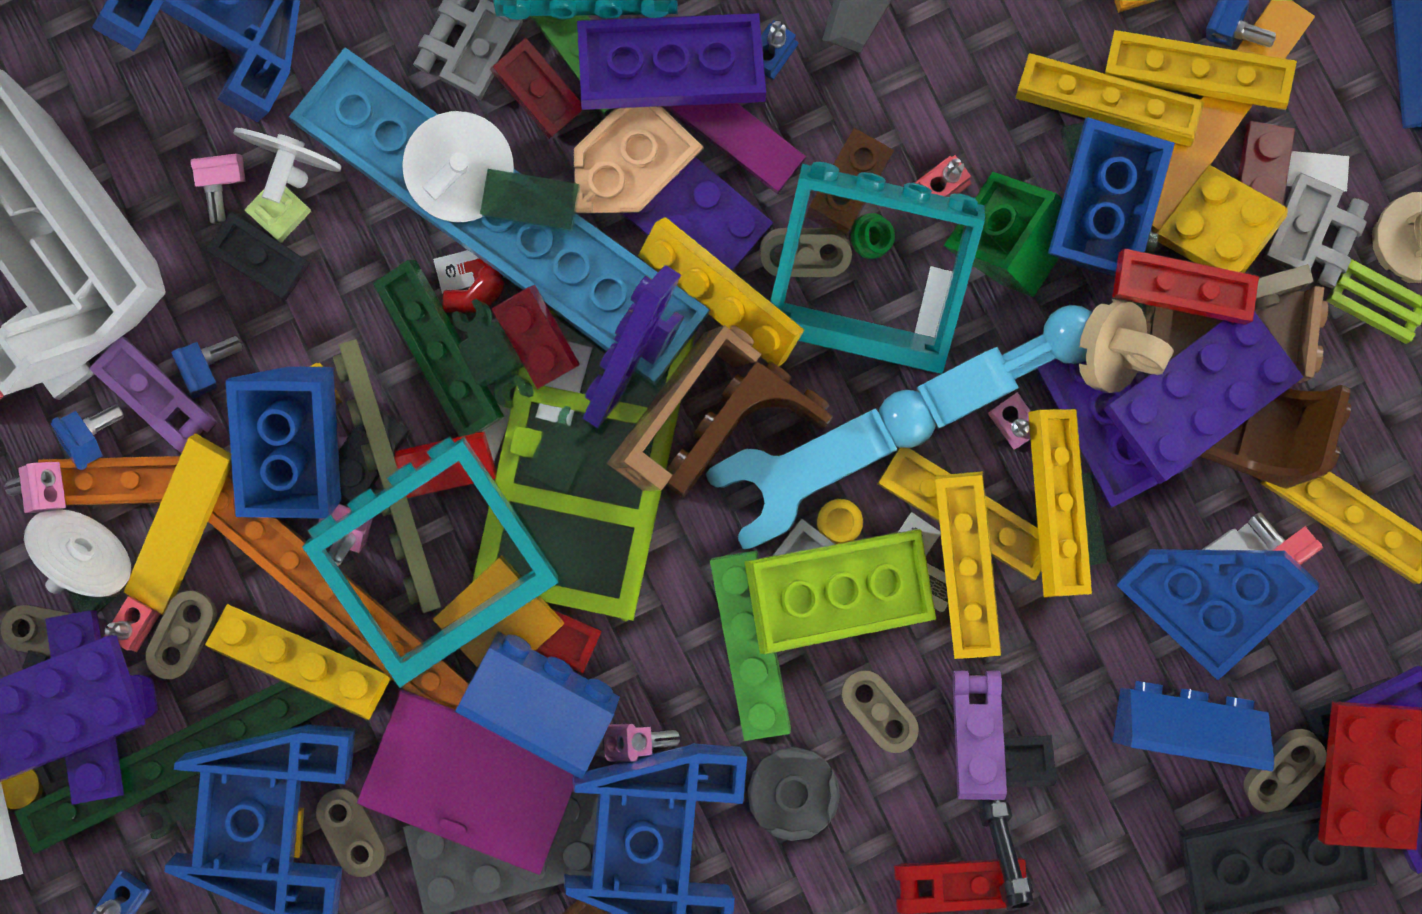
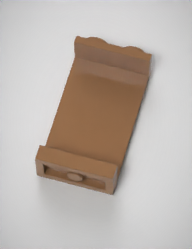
(1292, 323)
(629, 460)

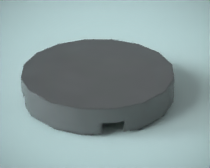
(793, 793)

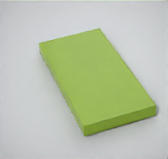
(840, 591)

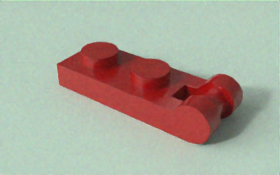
(954, 886)

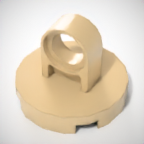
(1399, 237)
(1120, 347)

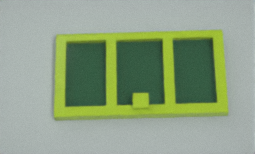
(605, 523)

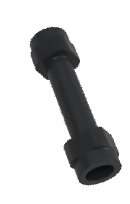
(1015, 890)

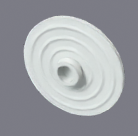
(450, 161)
(282, 170)
(76, 553)

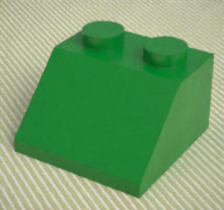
(1014, 233)

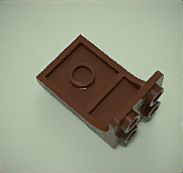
(759, 390)
(1288, 438)

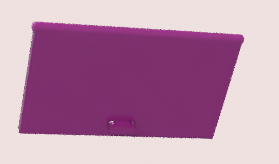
(457, 770)

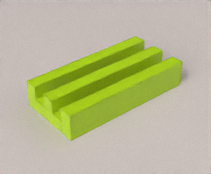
(1413, 318)

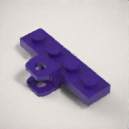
(638, 336)
(94, 770)

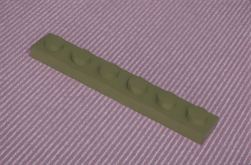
(380, 457)

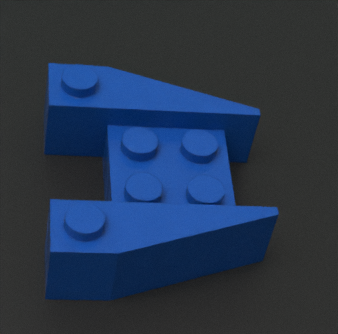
(253, 29)
(252, 816)
(648, 830)

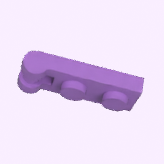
(150, 392)
(979, 737)

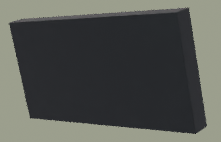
(1268, 862)

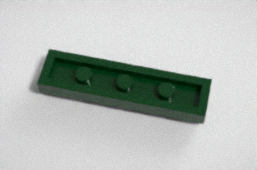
(436, 348)

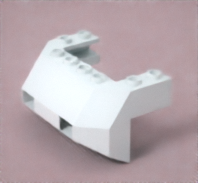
(62, 251)

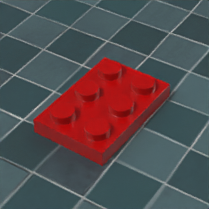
(1372, 776)

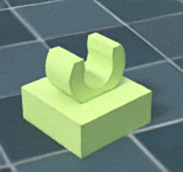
(280, 217)

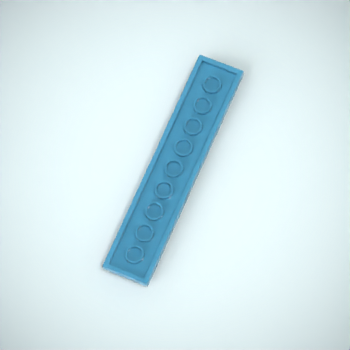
(577, 272)

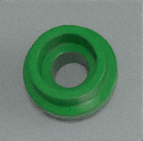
(881, 231)

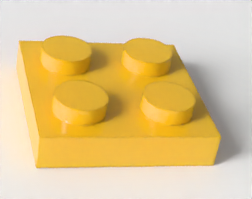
(1222, 222)

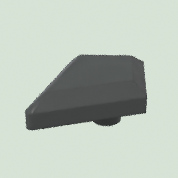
(853, 22)

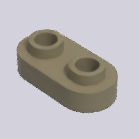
(809, 259)
(179, 632)
(37, 637)
(879, 711)
(1290, 771)
(355, 830)

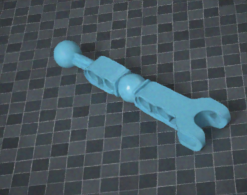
(902, 421)

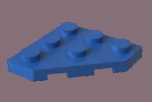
(1218, 599)

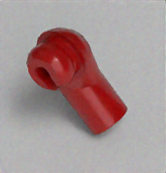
(485, 288)

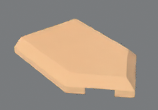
(630, 159)

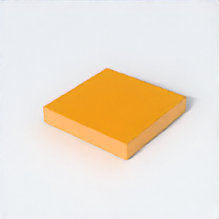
(532, 622)

